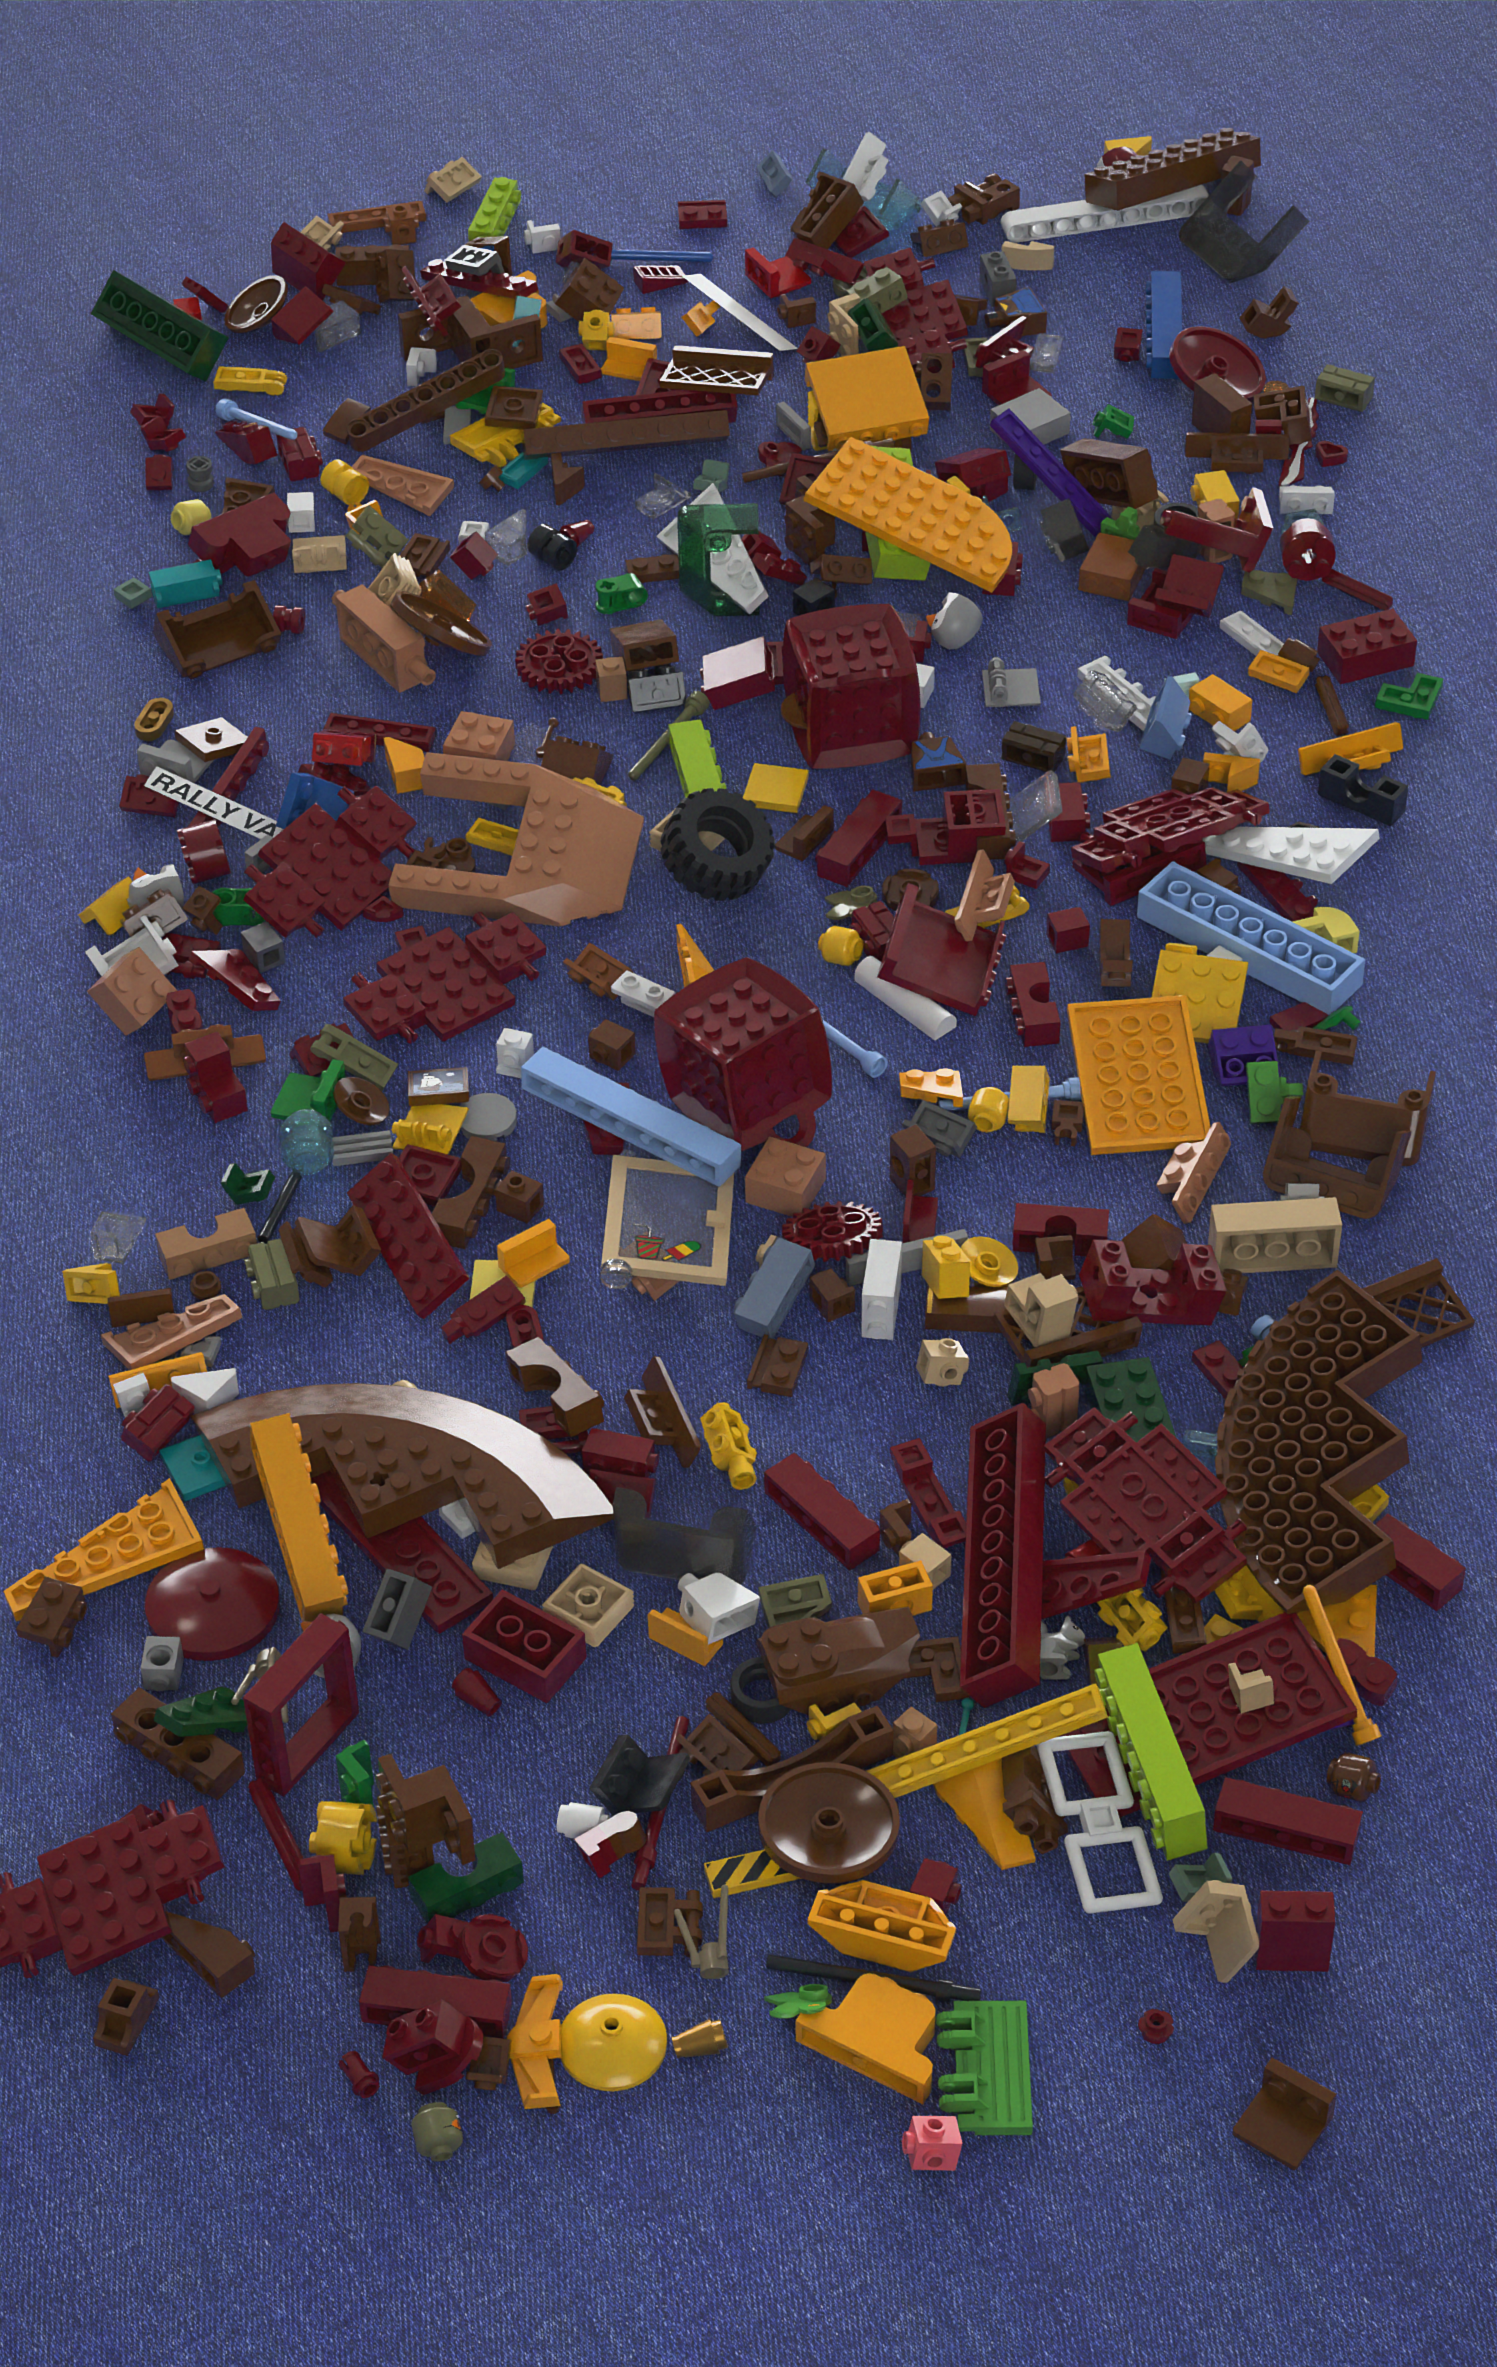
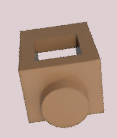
(912, 1733)

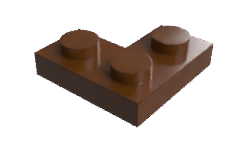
(942, 1662)

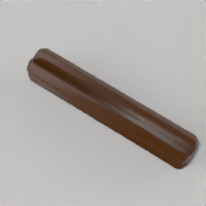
(1332, 705)
(743, 1729)

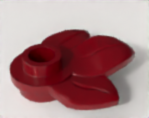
(777, 453)

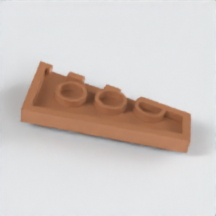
(408, 485)
(171, 1332)

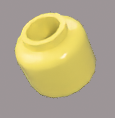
(189, 514)

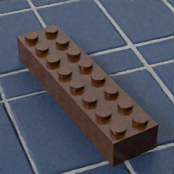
(1168, 169)

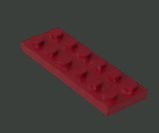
(408, 1236)

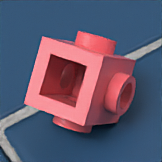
(932, 2143)

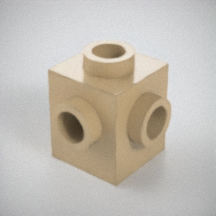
(942, 1362)

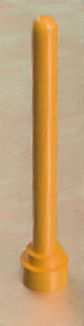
(1363, 1728)

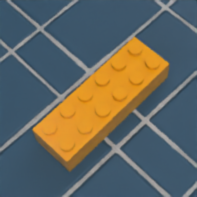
(296, 1517)

